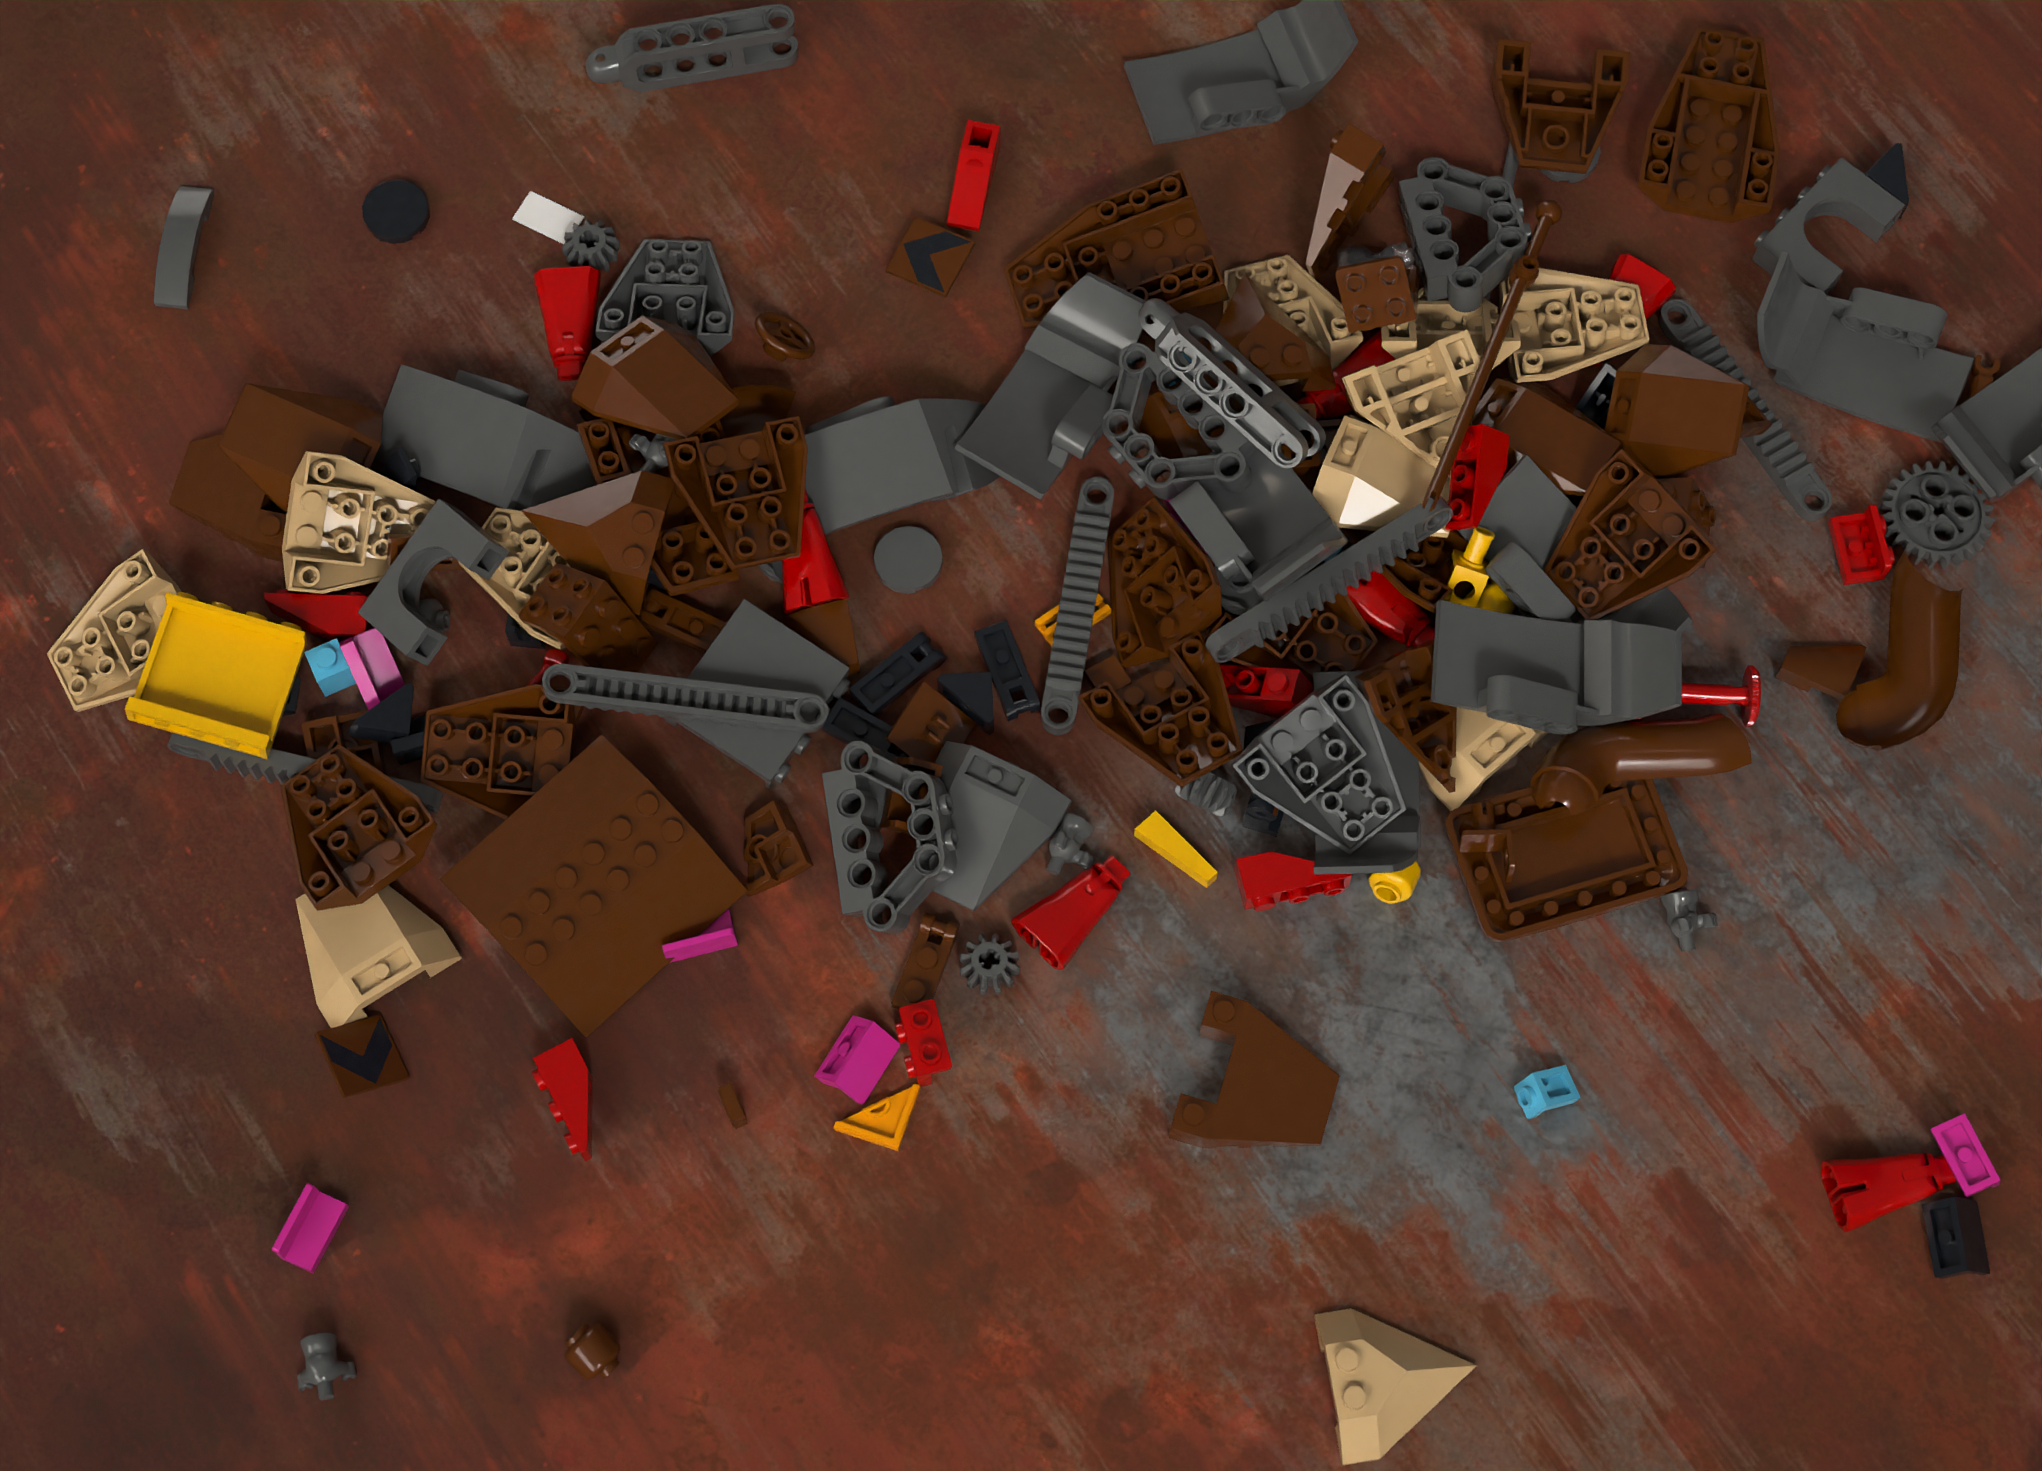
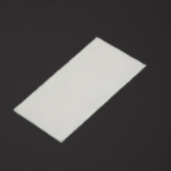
(546, 217)

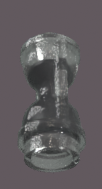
(1359, 254)

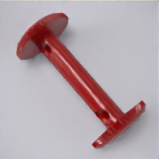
(1746, 696)

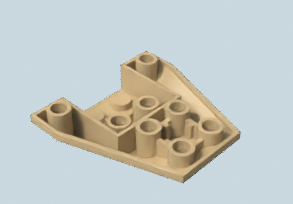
(1304, 302)
(1573, 323)
(1371, 478)
(342, 523)
(523, 567)
(112, 635)
(1481, 750)
(369, 951)

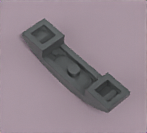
(179, 246)

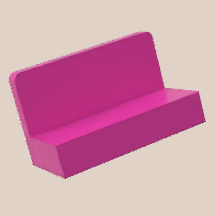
(372, 666)
(716, 937)
(858, 1059)
(1965, 1155)
(309, 1228)

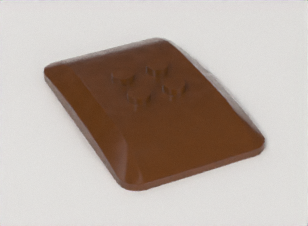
(1569, 863)

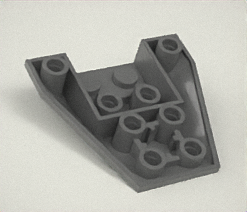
(674, 284)
(1326, 766)
(998, 819)

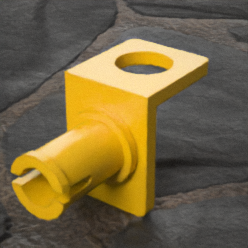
(1471, 566)

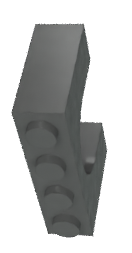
(1839, 193)
(395, 600)

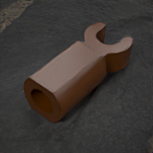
(1982, 376)

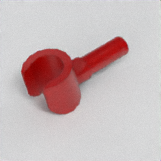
(551, 658)

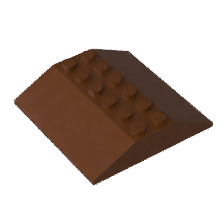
(593, 884)

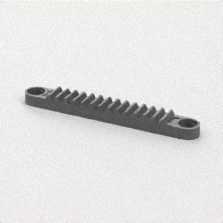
(1772, 449)
(1328, 580)
(1077, 606)
(684, 698)
(278, 766)

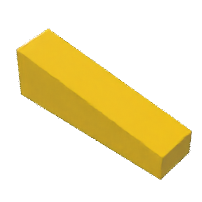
(1172, 846)

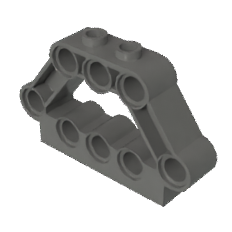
(1430, 231)
(1128, 409)
(917, 878)

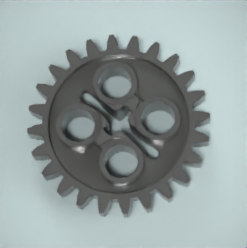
(1952, 493)

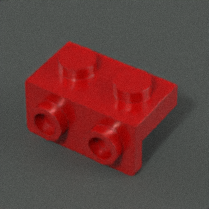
(1861, 546)
(925, 1041)

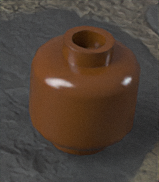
(592, 1351)

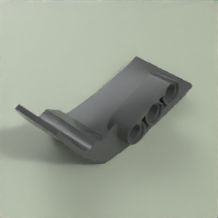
(1999, 431)

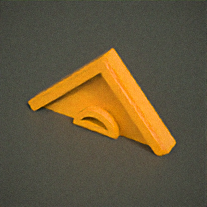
(882, 1121)

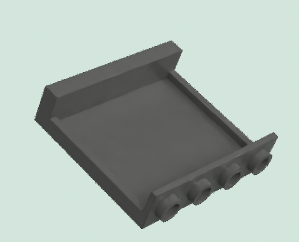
(769, 655)

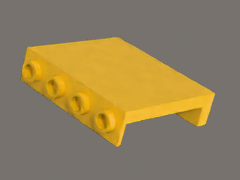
(218, 675)

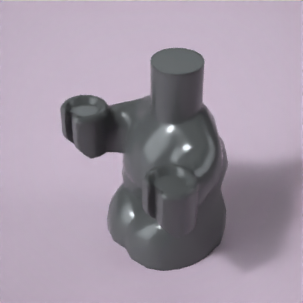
(652, 451)
(1066, 844)
(1683, 917)
(322, 1364)

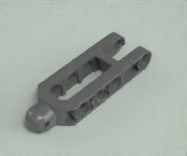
(745, 43)
(1265, 419)

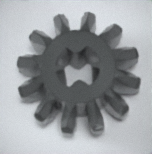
(602, 241)
(1209, 793)
(1000, 971)

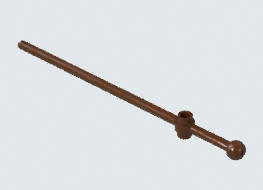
(1521, 277)

